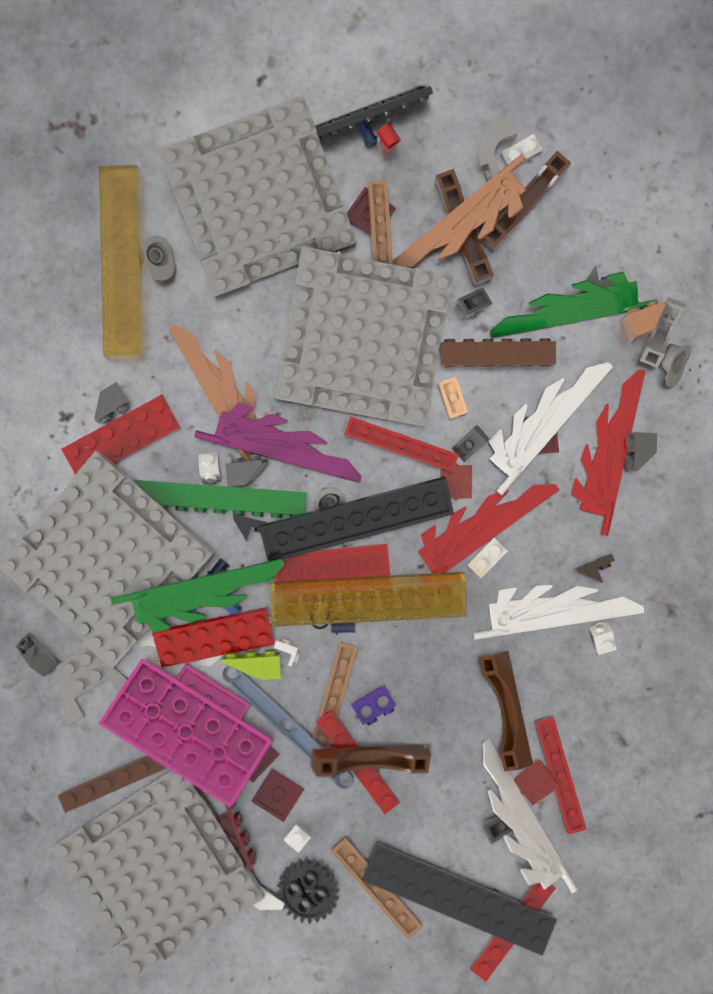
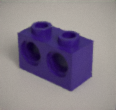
(371, 701)

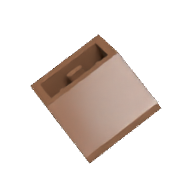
(642, 322)

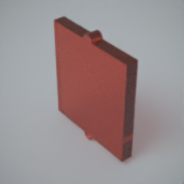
(459, 481)
(536, 783)

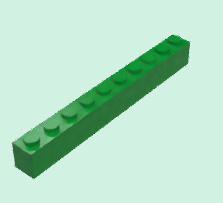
(226, 498)

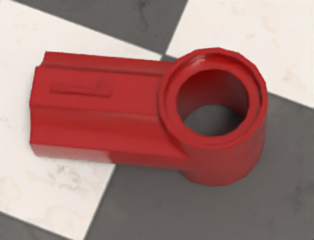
(388, 137)

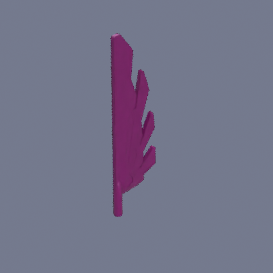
(264, 440)

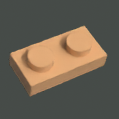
(453, 397)

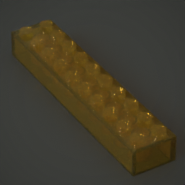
(121, 262)
(368, 599)

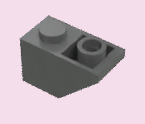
(110, 402)
(640, 449)
(244, 472)
(36, 654)

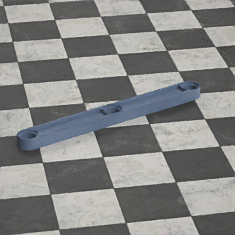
(277, 716)

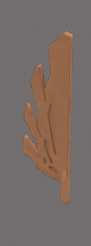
(479, 208)
(215, 382)

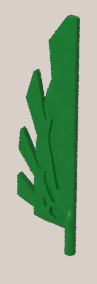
(567, 309)
(182, 596)

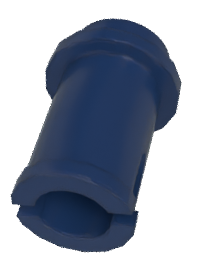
(370, 138)
(219, 567)
(342, 628)

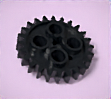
(322, 882)

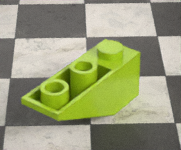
(260, 666)

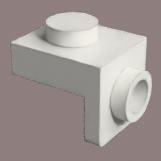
(209, 468)
(603, 638)
(286, 646)

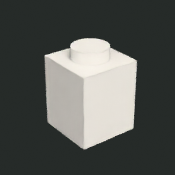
(297, 837)

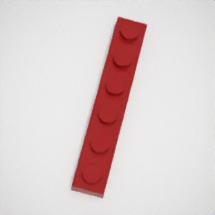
(401, 444)
(560, 771)
(369, 776)
(497, 947)

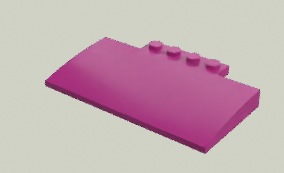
(188, 728)

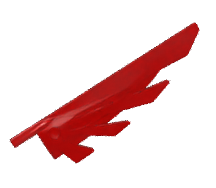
(609, 460)
(488, 522)

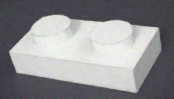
(528, 147)
(487, 558)

